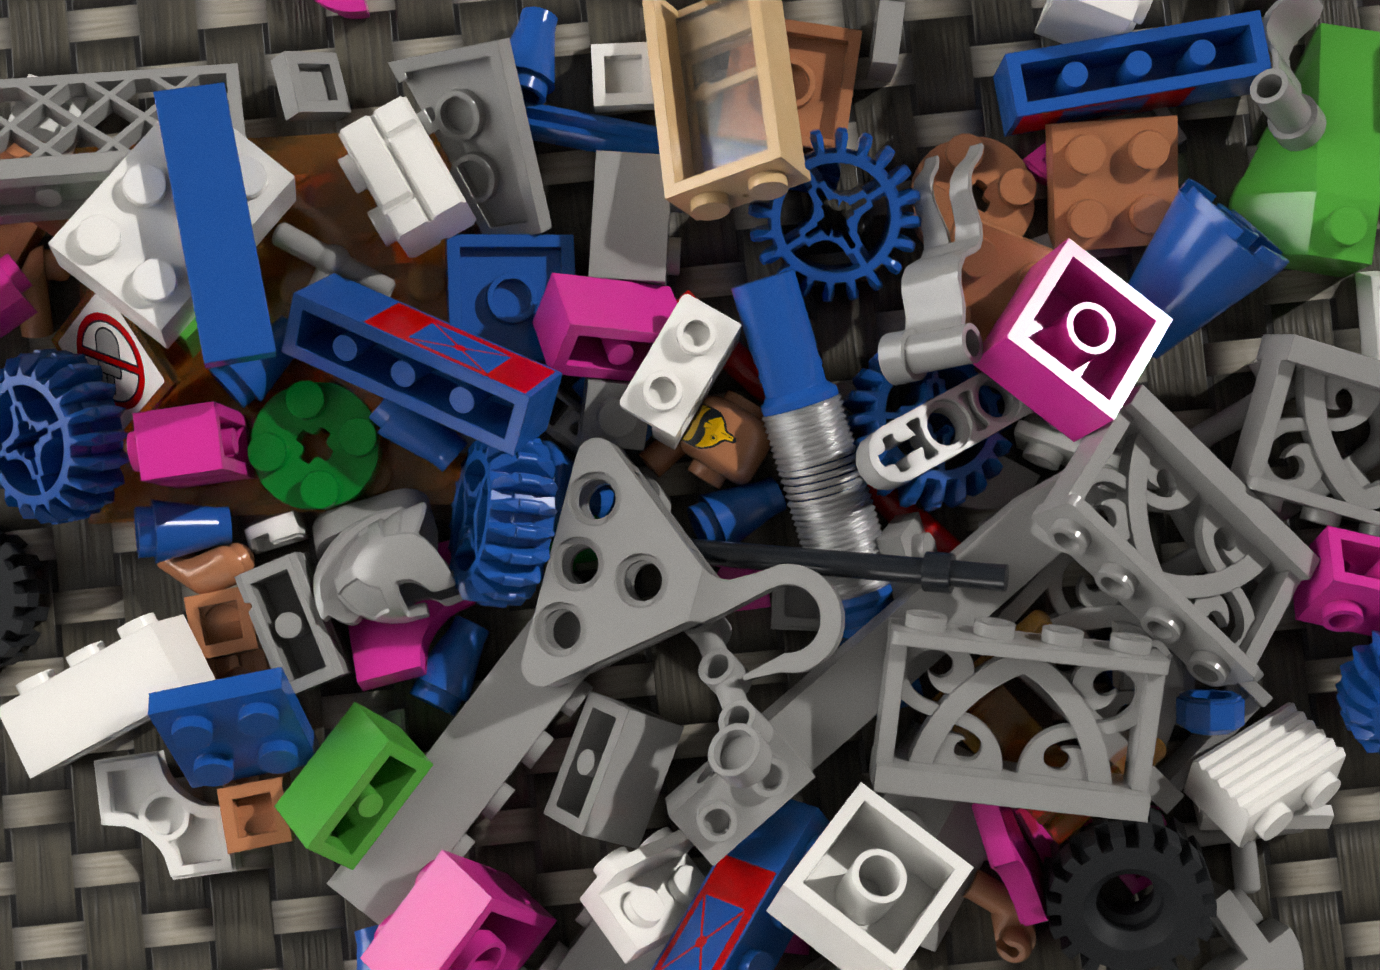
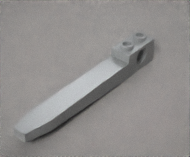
(845, 690)

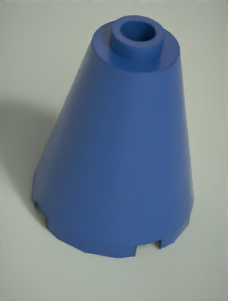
(1202, 263)

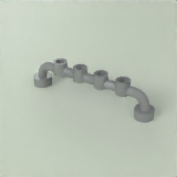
(741, 747)

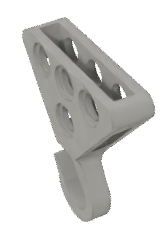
(627, 539)

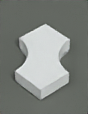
(146, 797)

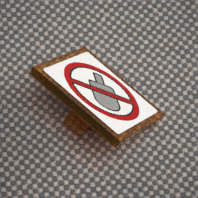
(123, 351)

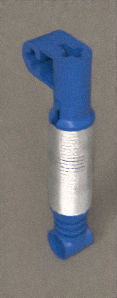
(811, 439)

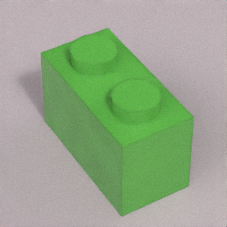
(353, 786)

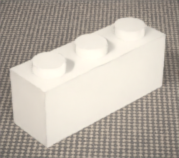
(101, 692)

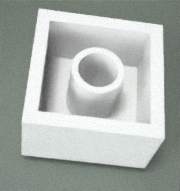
(869, 886)

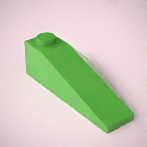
(1325, 198)

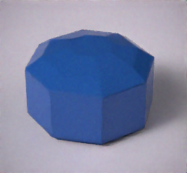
(1210, 711)

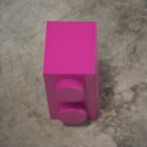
(600, 324)
(190, 445)

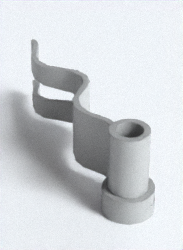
(1292, 116)
(932, 285)

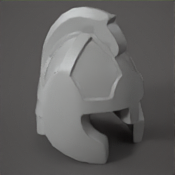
(383, 569)

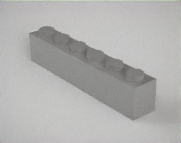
(469, 775)

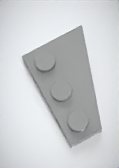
(481, 121)

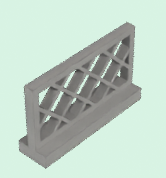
(56, 184)

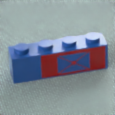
(1131, 72)
(421, 362)
(728, 916)

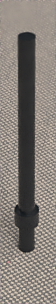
(935, 571)

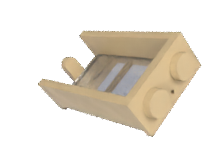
(723, 104)

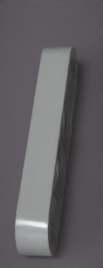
(970, 427)

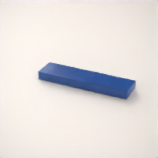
(214, 225)

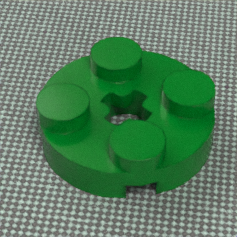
(278, 449)

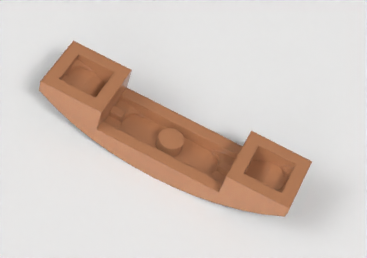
(233, 649)

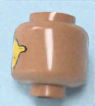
(726, 440)

